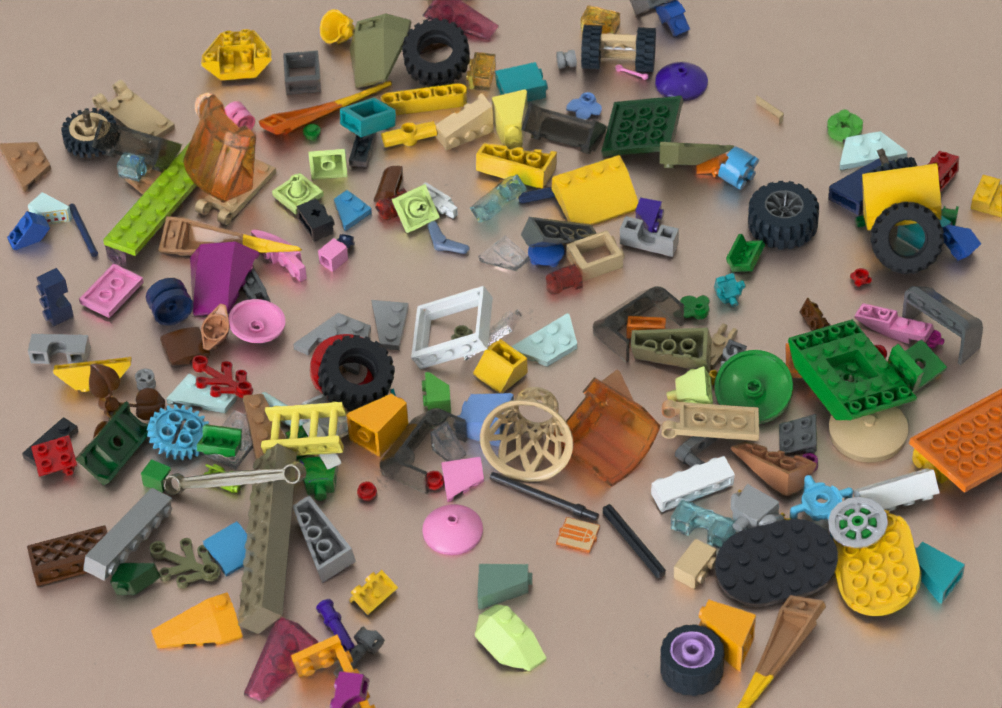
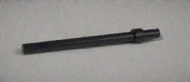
(577, 509)

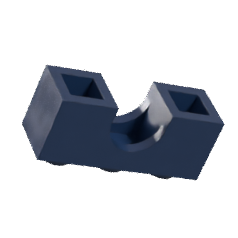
(52, 289)

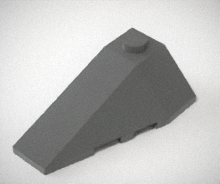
(549, 232)

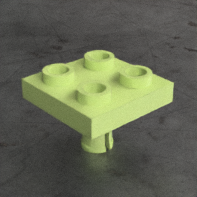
(296, 192)
(415, 208)

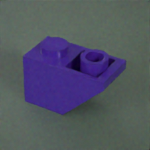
(650, 212)

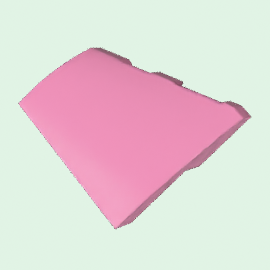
(461, 475)

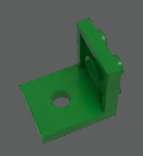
(905, 365)

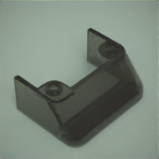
(563, 128)
(120, 139)
(607, 326)
(400, 457)

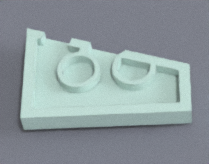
(190, 395)

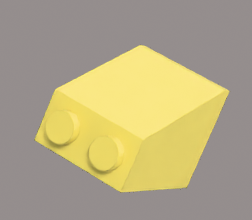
(509, 116)

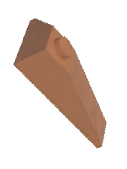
(776, 469)

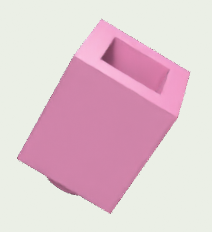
(333, 255)

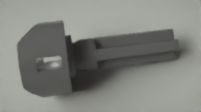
(365, 643)

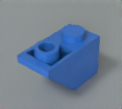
(28, 231)
(960, 241)

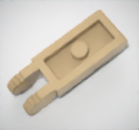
(719, 343)

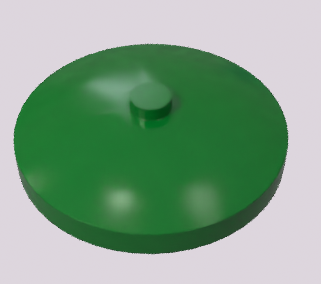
(756, 381)

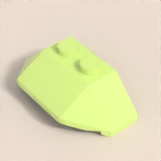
(508, 638)

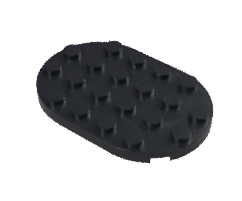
(776, 561)

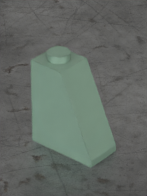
(502, 583)

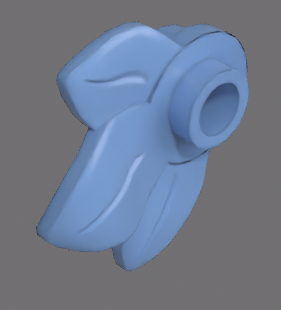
(585, 106)

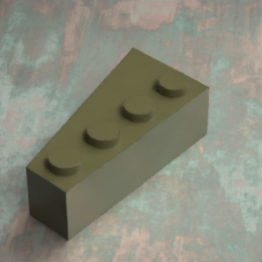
(674, 347)

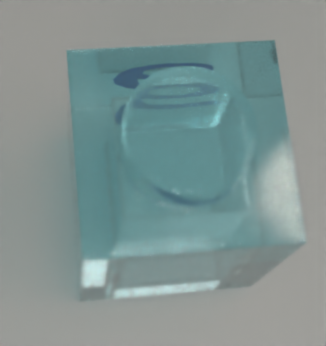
(131, 166)

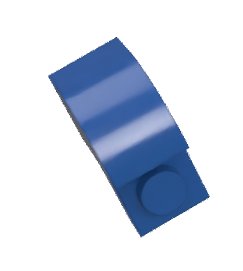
(673, 14)

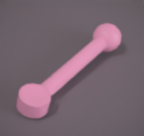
(619, 68)

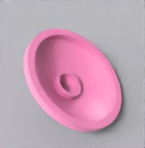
(256, 321)
(454, 536)

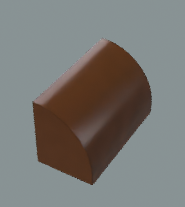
(389, 183)

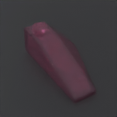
(463, 15)
(275, 659)

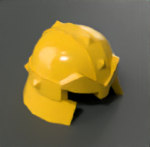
(336, 27)

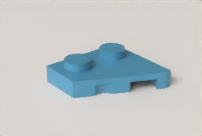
(351, 209)

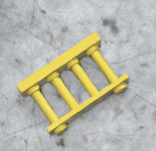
(306, 446)

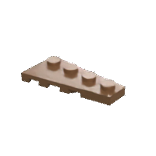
(258, 422)

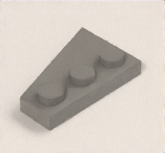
(390, 322)

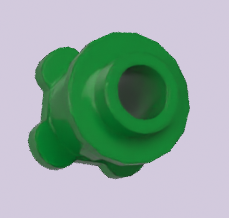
(950, 214)

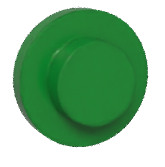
(311, 131)

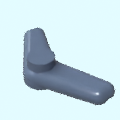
(441, 243)

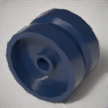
(169, 301)

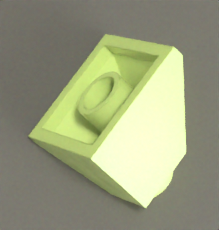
(328, 164)

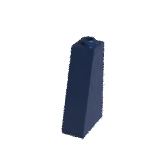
(849, 190)

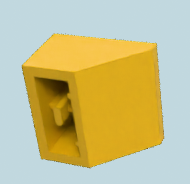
(501, 366)

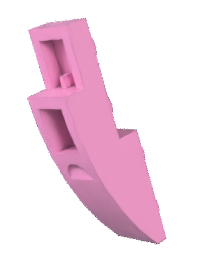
(290, 260)
(891, 325)

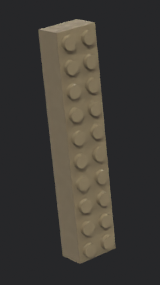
(267, 544)

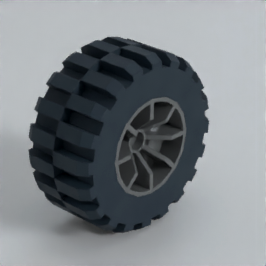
(783, 215)

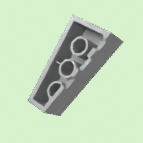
(324, 542)

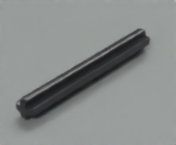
(634, 541)

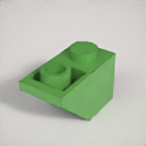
(437, 393)

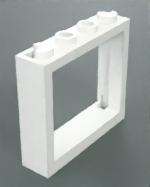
(457, 348)

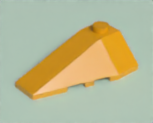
(204, 623)

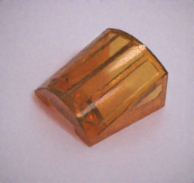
(221, 154)
(610, 432)

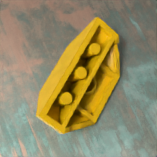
(78, 374)

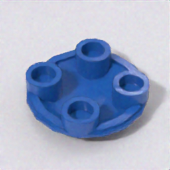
(546, 255)

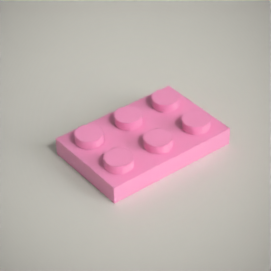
(111, 290)

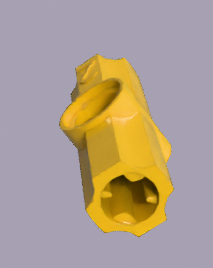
(409, 134)

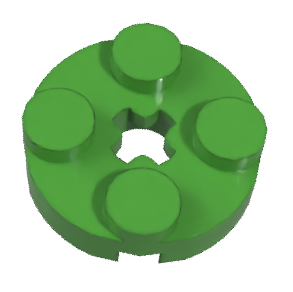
(844, 118)

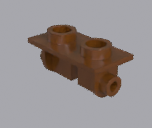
(813, 315)

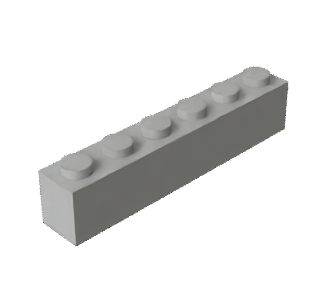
(127, 534)

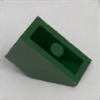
(134, 577)

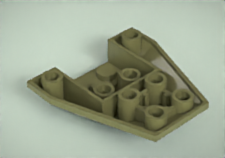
(376, 47)

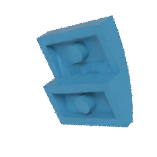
(228, 548)

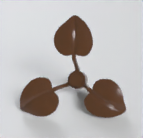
(105, 380)

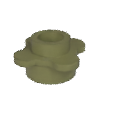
(461, 331)

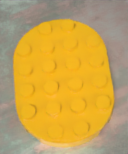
(880, 576)

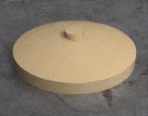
(871, 436)

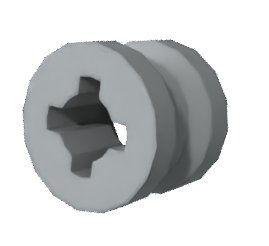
(145, 379)

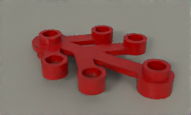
(242, 388)

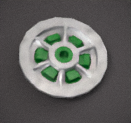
(857, 522)

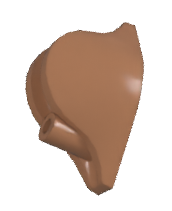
(215, 328)

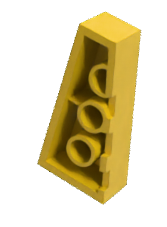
(531, 167)

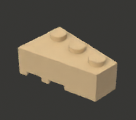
(466, 125)

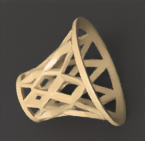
(556, 423)

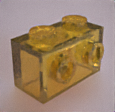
(597, 16)
(481, 71)

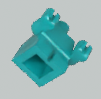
(728, 289)

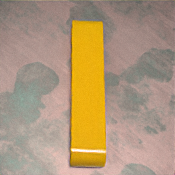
(426, 99)

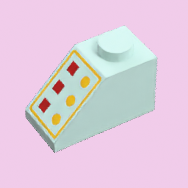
(50, 208)

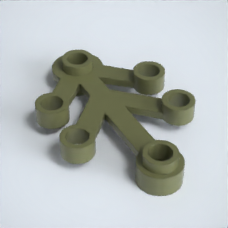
(186, 564)

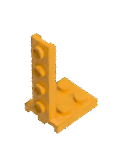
(324, 655)

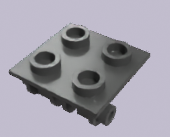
(798, 435)

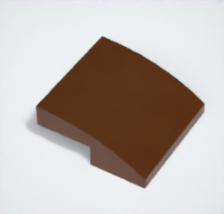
(183, 345)

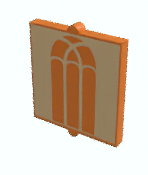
(578, 534)

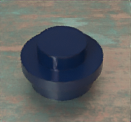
(346, 239)

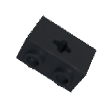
(315, 219)

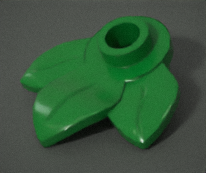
(696, 307)

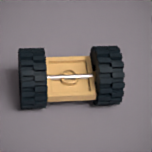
(618, 47)

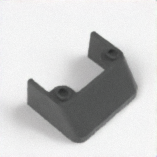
(927, 300)

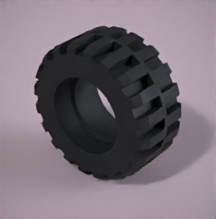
(430, 33)
(907, 263)
(355, 351)

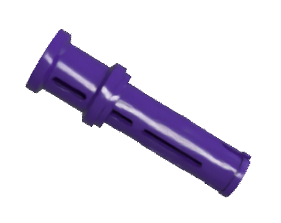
(333, 620)

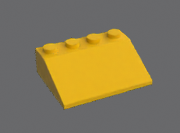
(894, 186)
(595, 192)

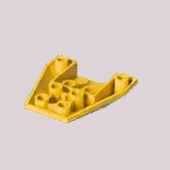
(236, 55)

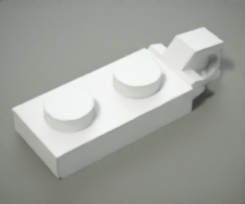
(442, 202)

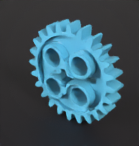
(166, 425)

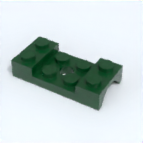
(101, 455)

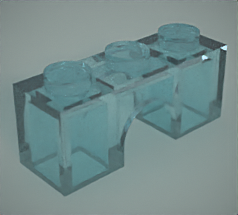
(492, 202)
(690, 516)

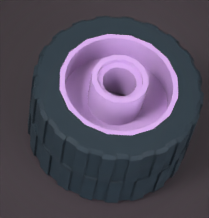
(692, 659)

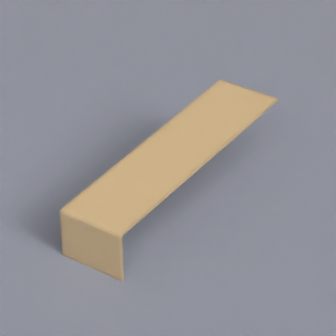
(770, 108)

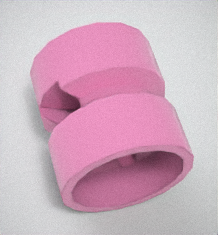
(240, 115)

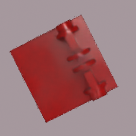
(54, 456)

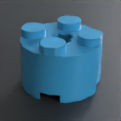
(738, 167)

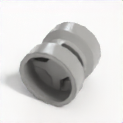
(566, 59)

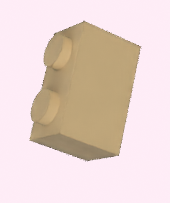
(695, 564)

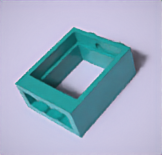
(367, 117)

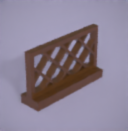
(71, 565)

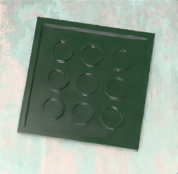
(641, 125)

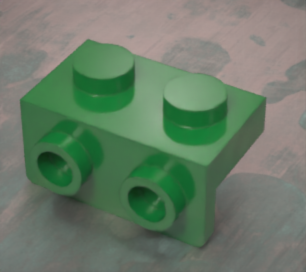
(744, 254)
(220, 440)

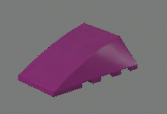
(218, 274)

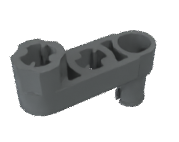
(689, 449)

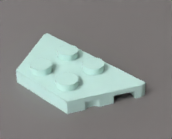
(863, 149)
(549, 342)

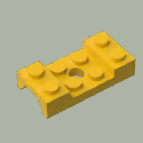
(988, 196)

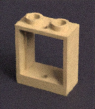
(600, 266)

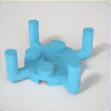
(815, 491)

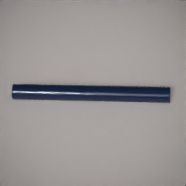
(82, 228)

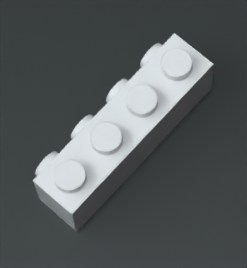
(692, 483)
(901, 489)

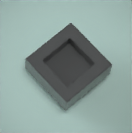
(733, 344)

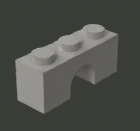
(635, 235)
(44, 346)

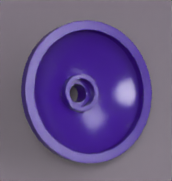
(681, 80)

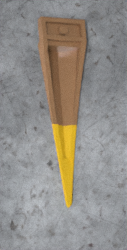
(185, 236)
(792, 626)

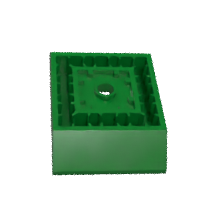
(841, 354)

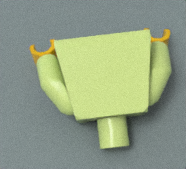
(694, 387)

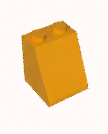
(378, 423)
(733, 627)

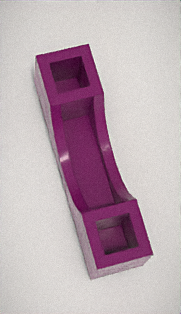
(349, 690)

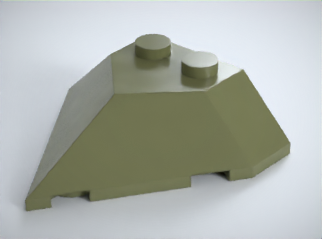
(689, 153)

